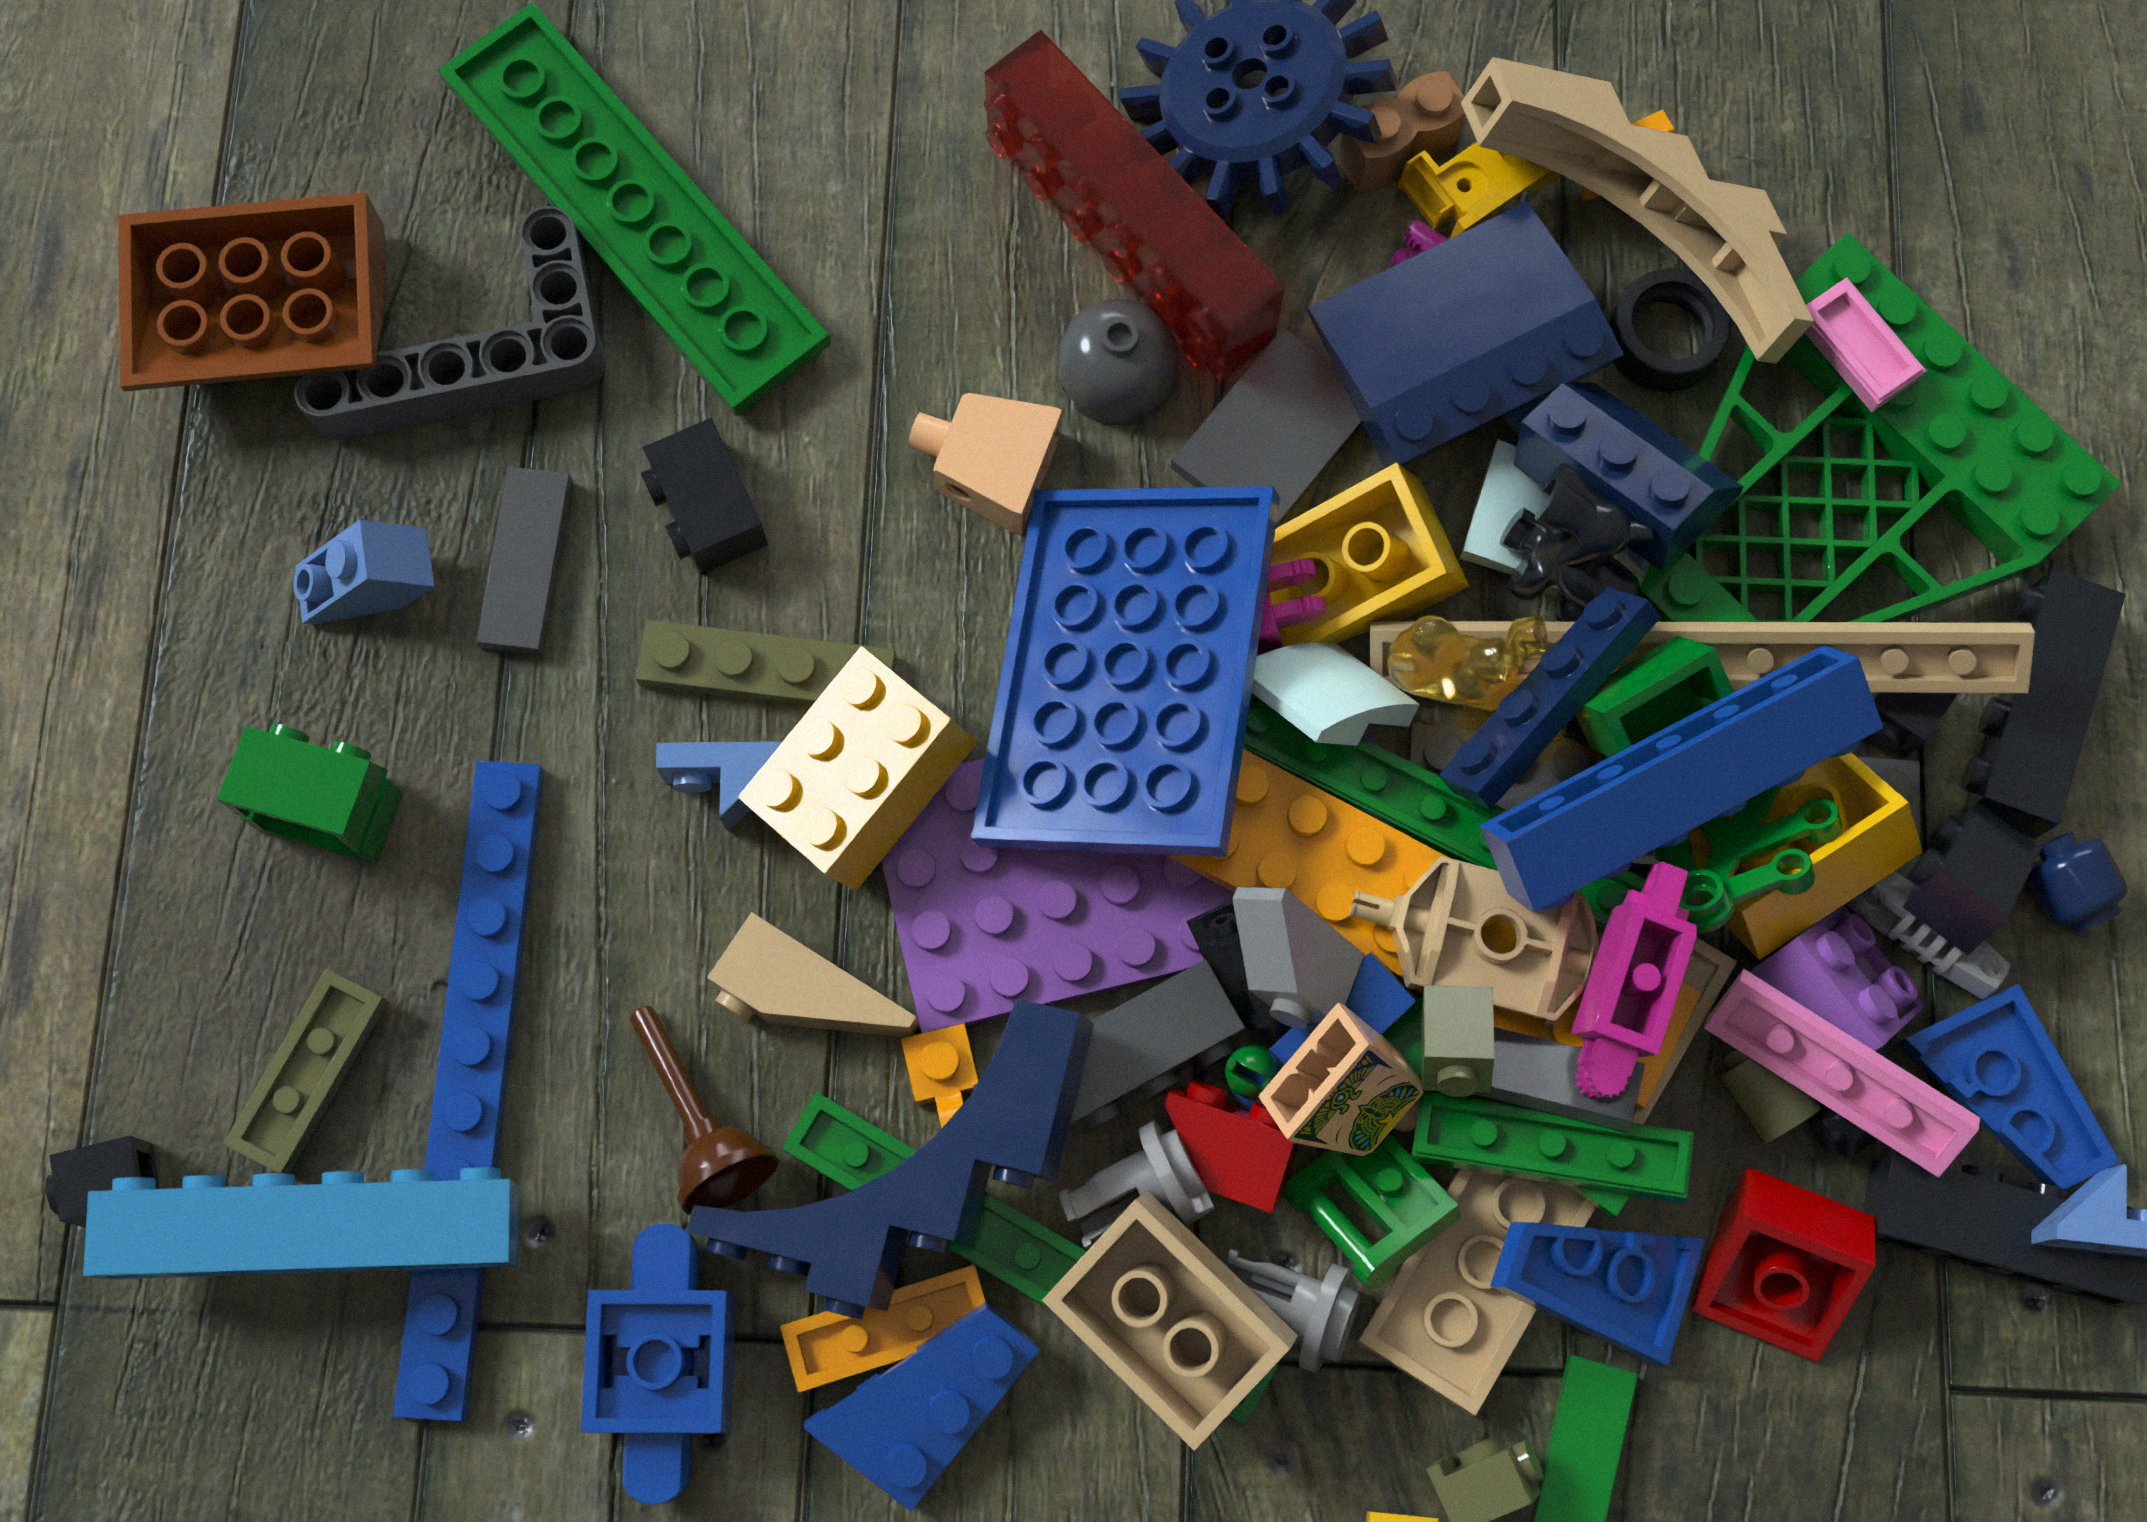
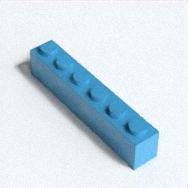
(302, 1227)

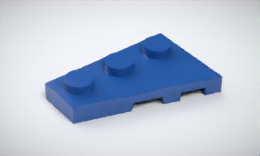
(2012, 1077)
(1603, 1282)
(924, 1409)

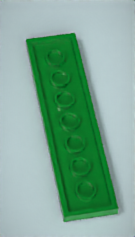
(635, 209)

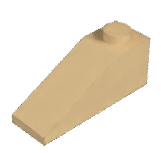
(794, 986)

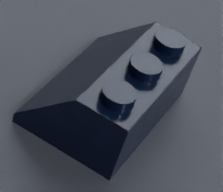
(1628, 463)

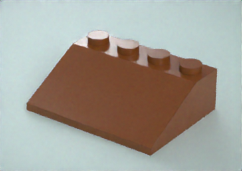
(250, 291)

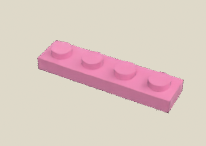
(1842, 1073)

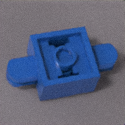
(659, 1363)

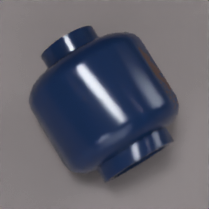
(2077, 882)

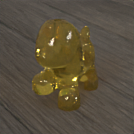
(1463, 669)

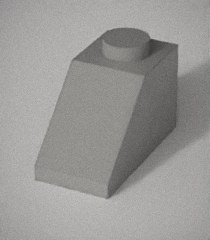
(1293, 956)

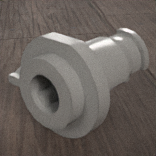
(1160, 1168)
(1313, 1309)

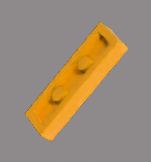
(840, 1347)

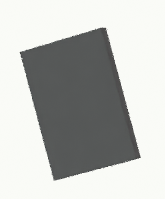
(1274, 426)

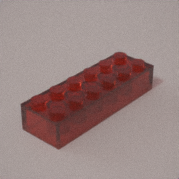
(1131, 207)

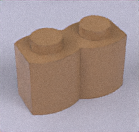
(1420, 118)

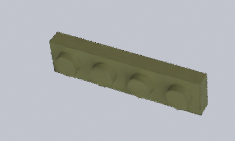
(743, 662)

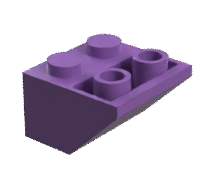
(1844, 979)

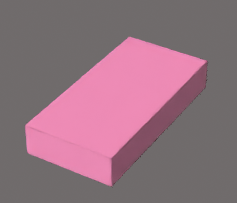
(1861, 345)

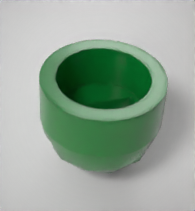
(1256, 1059)

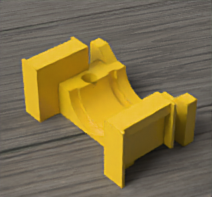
(1484, 176)

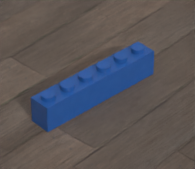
(1682, 778)

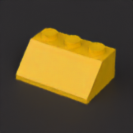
(1873, 843)

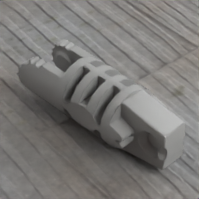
(1883, 909)

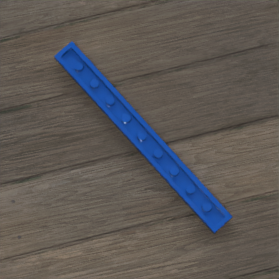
(472, 1072)

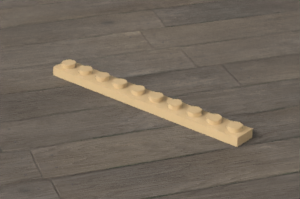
(1892, 654)

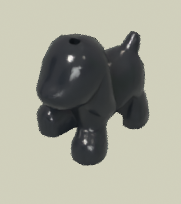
(1572, 545)

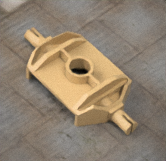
(1441, 941)

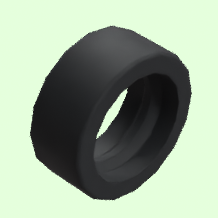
(1687, 292)

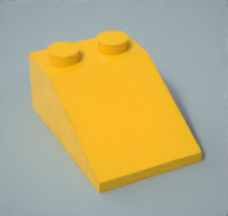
(1373, 556)

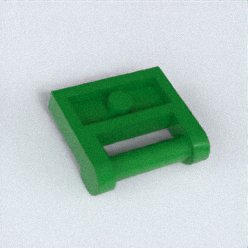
(1390, 1190)

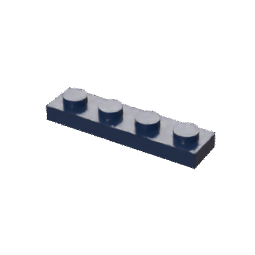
(1549, 696)

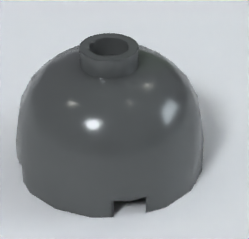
(1118, 361)

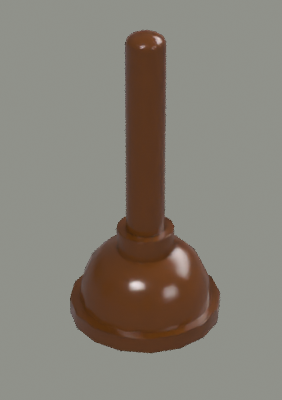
(719, 1161)

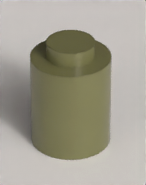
(1765, 1097)

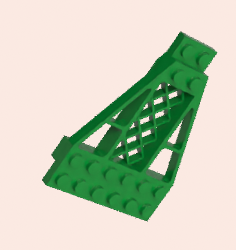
(1952, 432)

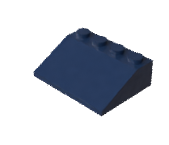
(1463, 335)

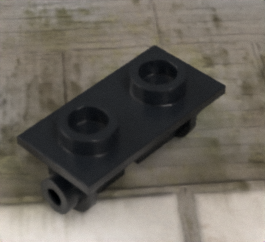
(1220, 945)

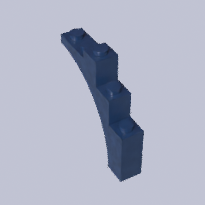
(1009, 1122)

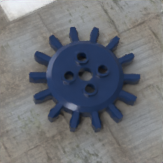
(1254, 132)

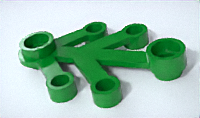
(1714, 891)

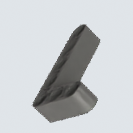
(478, 354)

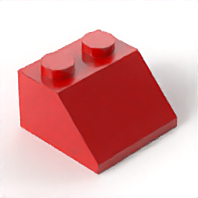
(1785, 1264)

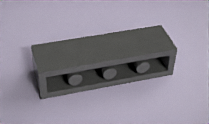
(1153, 1039)

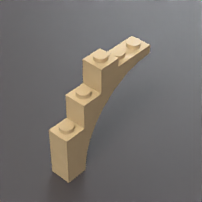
(1654, 176)

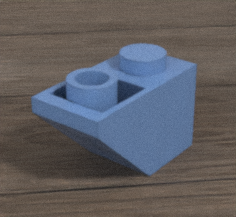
(364, 572)

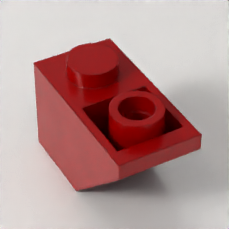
(1233, 1148)

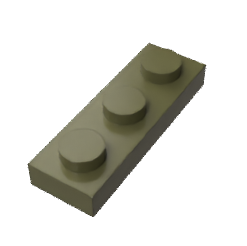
(306, 1072)

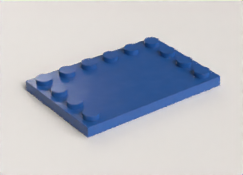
(1128, 671)

